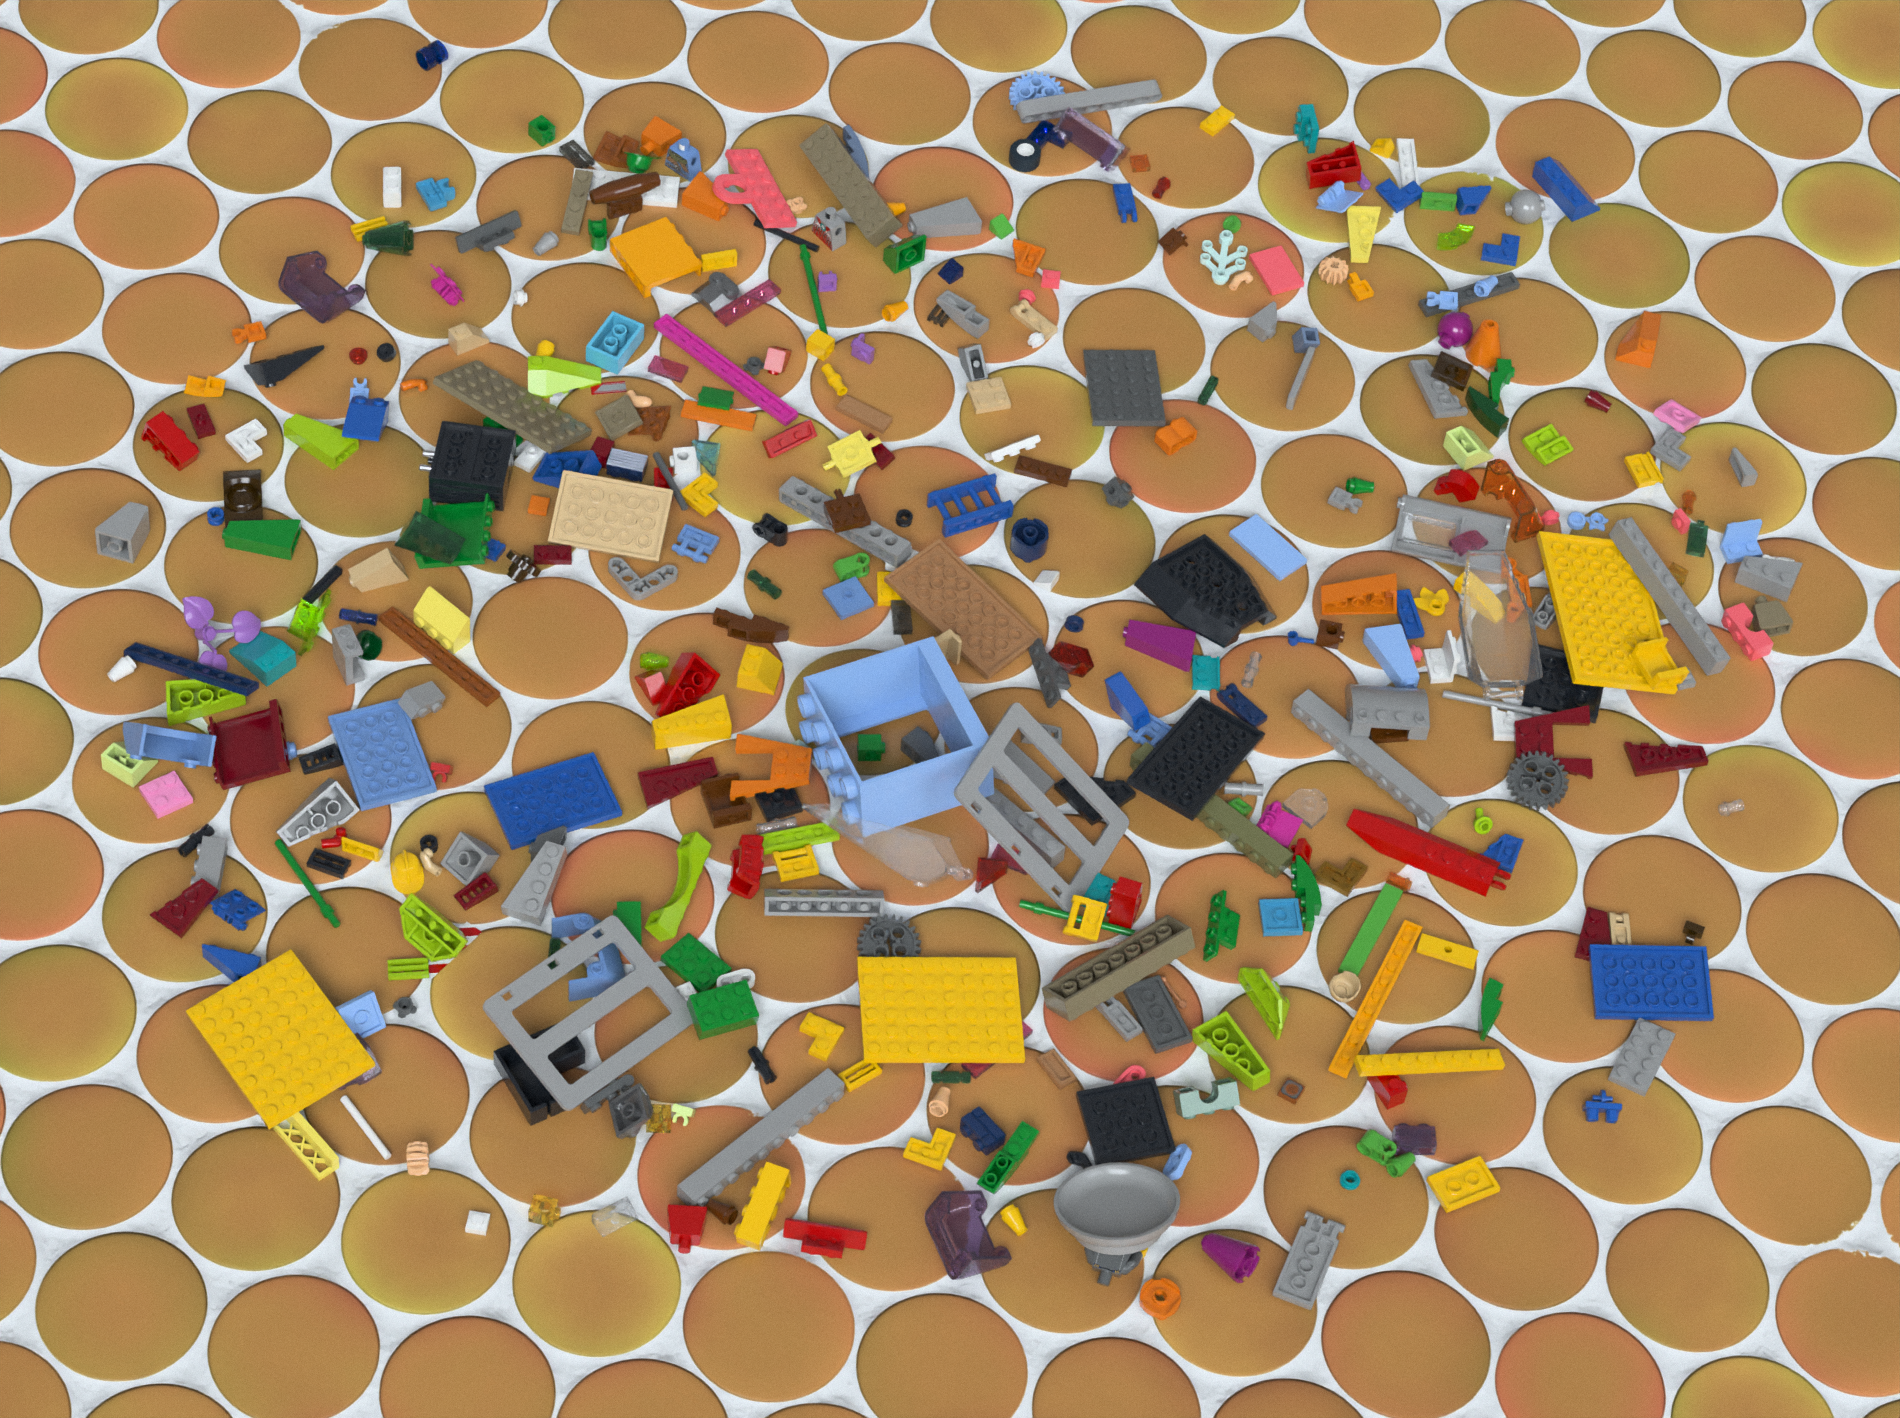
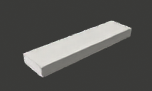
(1407, 161)

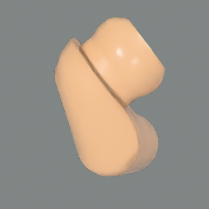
(639, 401)

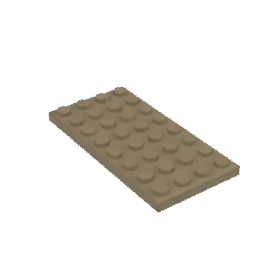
(512, 406)

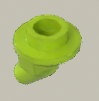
(1482, 823)

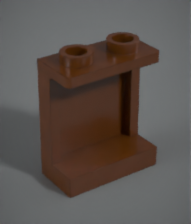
(718, 803)

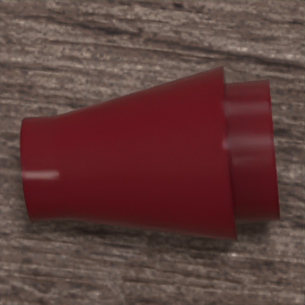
(1597, 401)

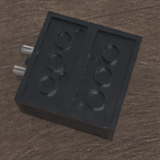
(470, 464)

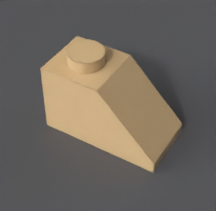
(465, 338)

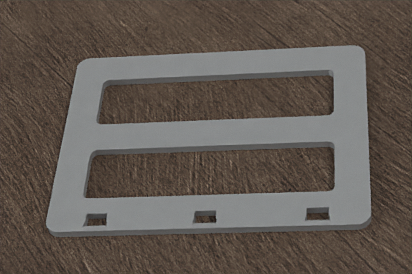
(993, 756)
(536, 1051)

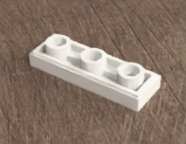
(1013, 448)

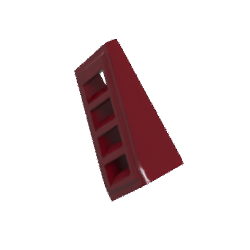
(479, 897)

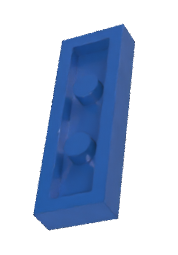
(1409, 615)

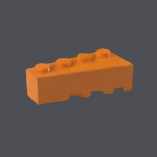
(1361, 596)

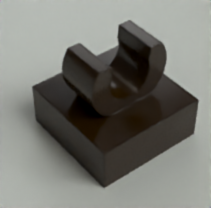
(1693, 930)

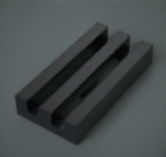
(327, 866)

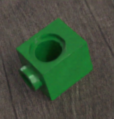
(541, 130)
(870, 747)

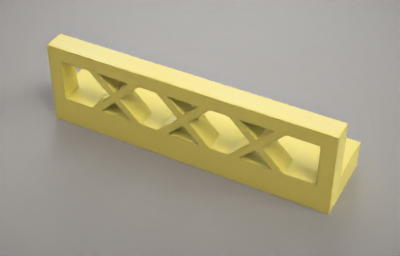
(313, 1142)

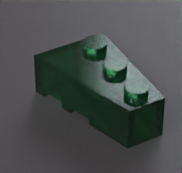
(429, 539)

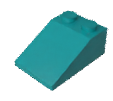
(265, 657)

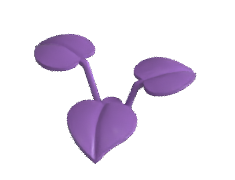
(199, 610)

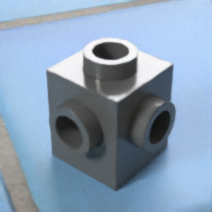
(1118, 492)

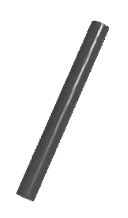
(670, 481)

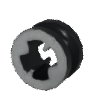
(904, 513)
(433, 841)

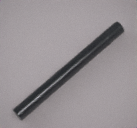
(790, 237)

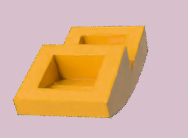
(204, 388)

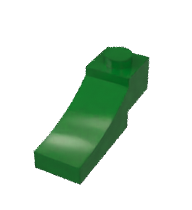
(1499, 378)

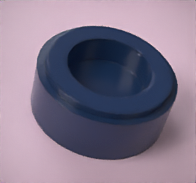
(1074, 623)

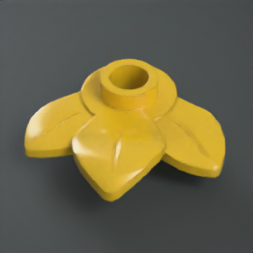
(1432, 602)

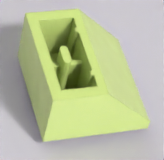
(1466, 448)
(123, 767)

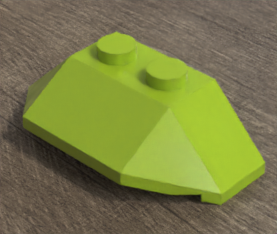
(430, 930)
(1265, 997)

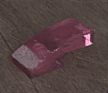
(1467, 541)

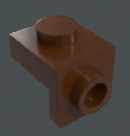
(1172, 241)

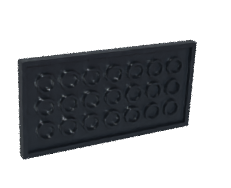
(1195, 758)

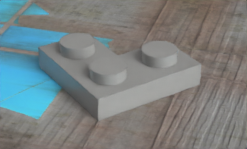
(1667, 450)

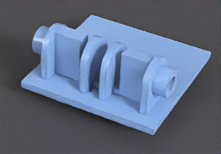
(1337, 198)

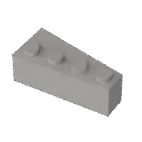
(535, 888)

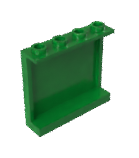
(468, 521)

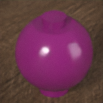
(1454, 330)

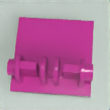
(446, 287)
(1279, 824)

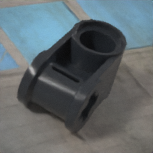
(772, 530)

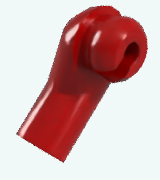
(336, 840)

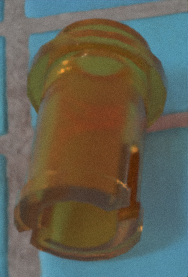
(1688, 501)
(1398, 881)

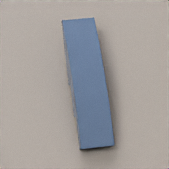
(855, 148)

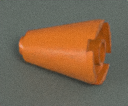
(1484, 345)

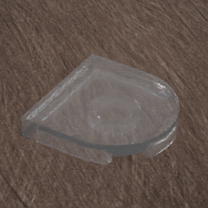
(1307, 805)

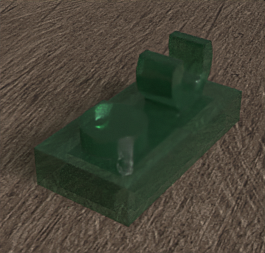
(1697, 539)

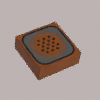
(1291, 1091)

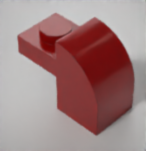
(1459, 483)

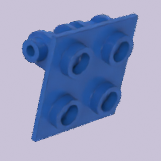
(236, 909)

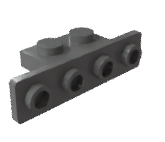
(490, 234)
(1049, 673)

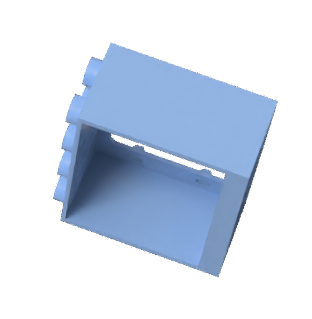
(878, 692)

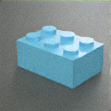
(614, 342)

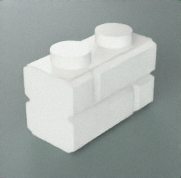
(392, 187)

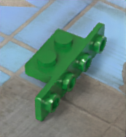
(1222, 927)

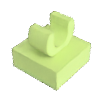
(684, 1112)

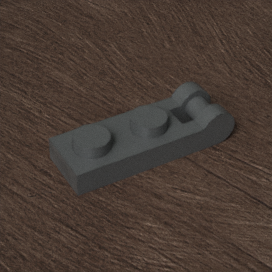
(607, 1094)

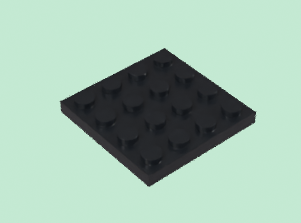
(1555, 689)
(1125, 1121)

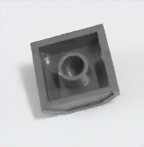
(717, 292)
(630, 1111)

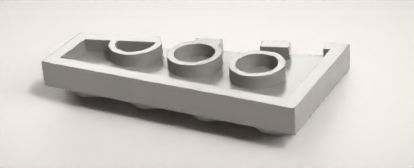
(1436, 393)

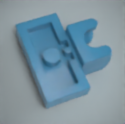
(435, 194)

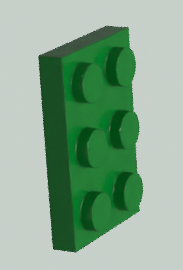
(695, 963)

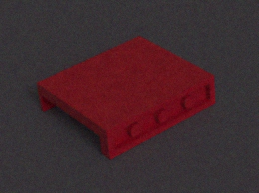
(250, 747)

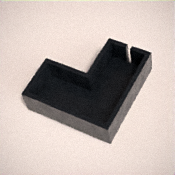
(524, 1085)

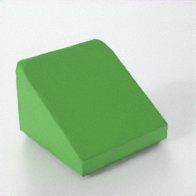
(1000, 226)
(1240, 806)

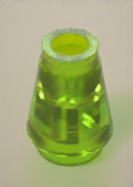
(653, 661)

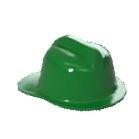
(639, 163)

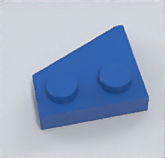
(1505, 851)

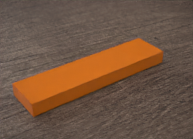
(731, 418)

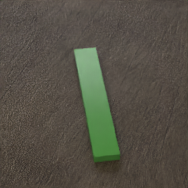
(1371, 929)

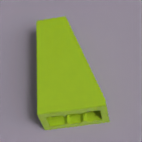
(320, 440)

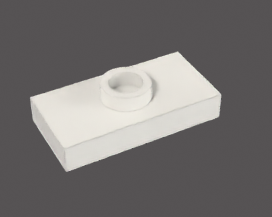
(529, 457)

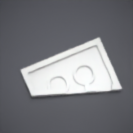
(1503, 723)

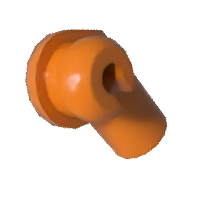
(412, 383)

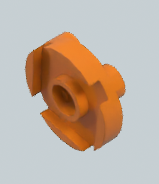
(1156, 1308)

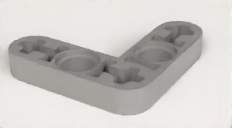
(637, 583)

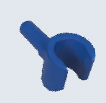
(1294, 639)

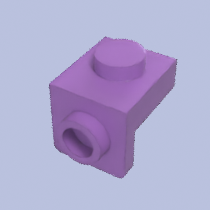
(861, 350)

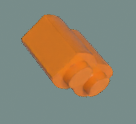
(1175, 435)

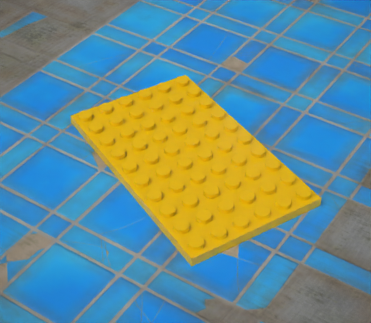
(1599, 610)

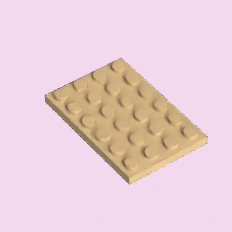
(610, 516)

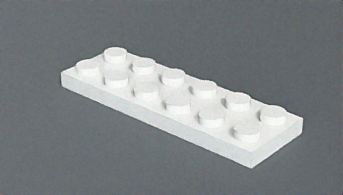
(664, 195)

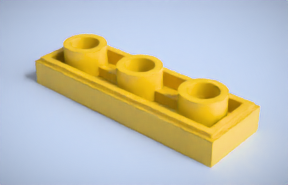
(1447, 951)

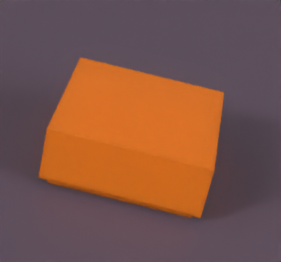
(538, 505)

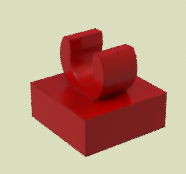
(441, 769)
(1302, 849)

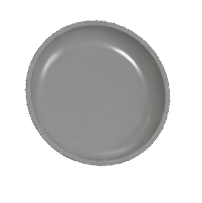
(1117, 1207)

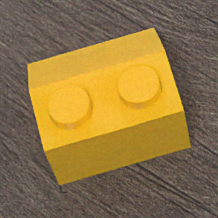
(759, 670)

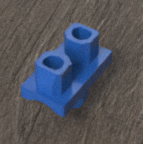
(1593, 1108)

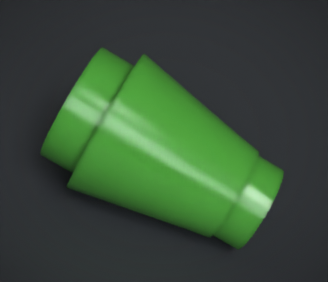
(1399, 1165)

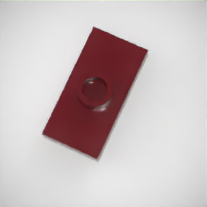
(201, 421)

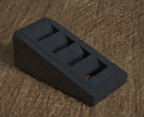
(326, 752)

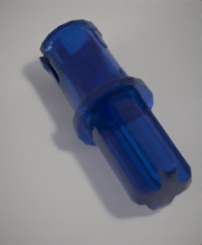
(358, 616)

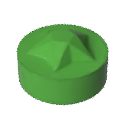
(1232, 223)

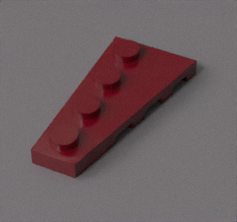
(670, 781)

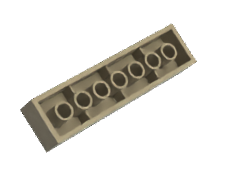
(850, 185)
(1118, 968)

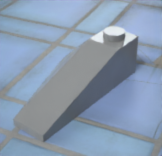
(1028, 767)
(319, 812)

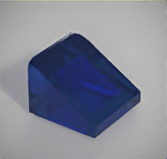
(951, 271)

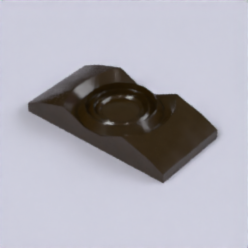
(242, 495)

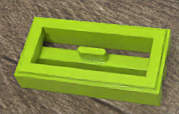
(408, 966)

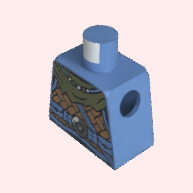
(683, 159)

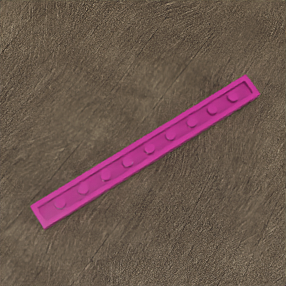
(726, 370)

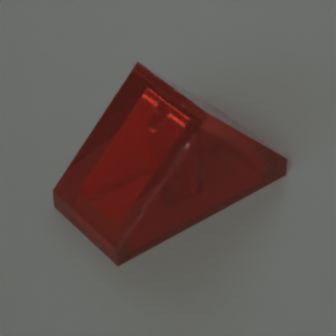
(988, 872)

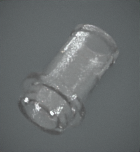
(1726, 809)

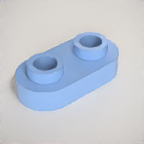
(1177, 1162)

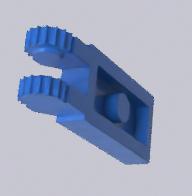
(1124, 201)

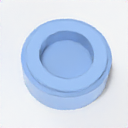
(1576, 520)

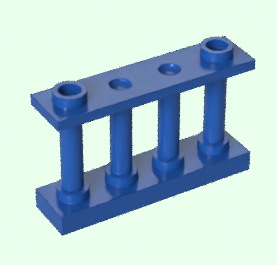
(975, 519)

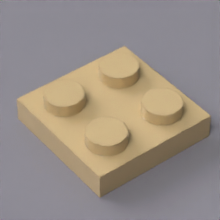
(988, 395)

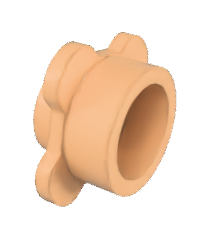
(797, 205)

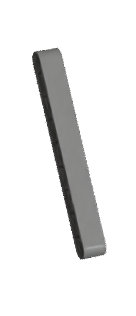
(1089, 101)

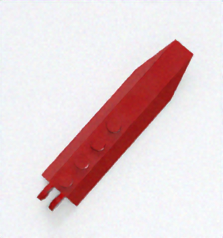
(1427, 852)

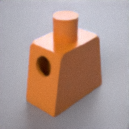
(658, 137)

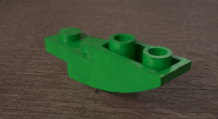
(1307, 891)
(1008, 1159)

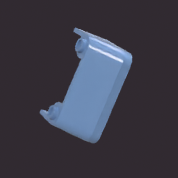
(168, 744)
(599, 974)

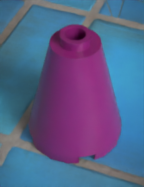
(1231, 1255)

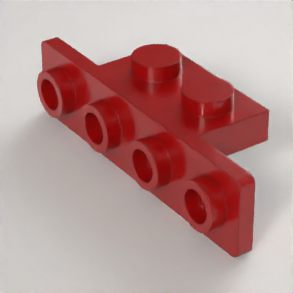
(824, 1238)

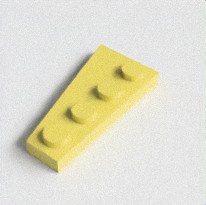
(1361, 231)

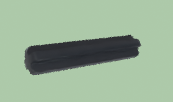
(317, 590)

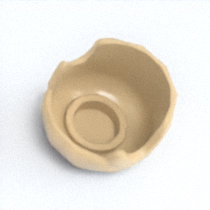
(1344, 986)

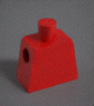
(686, 1225)

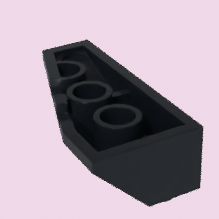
(272, 370)

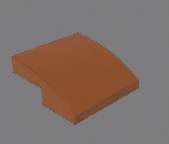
(612, 149)

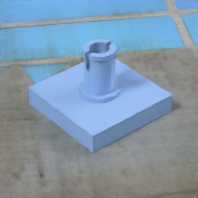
(362, 1014)

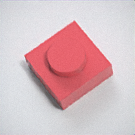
(1050, 279)
(1680, 521)

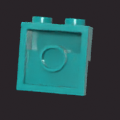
(1307, 127)

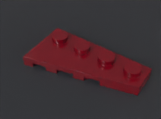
(1663, 758)

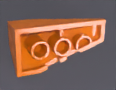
(1640, 341)

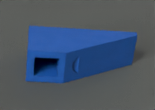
(231, 962)

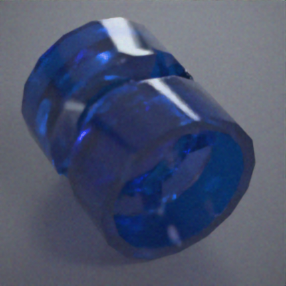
(430, 56)

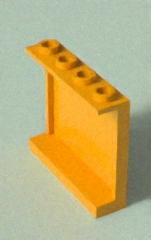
(654, 255)

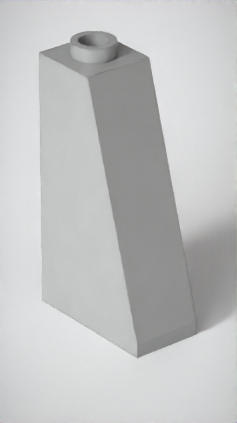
(946, 220)

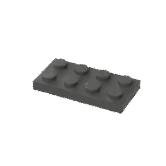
(1157, 1014)

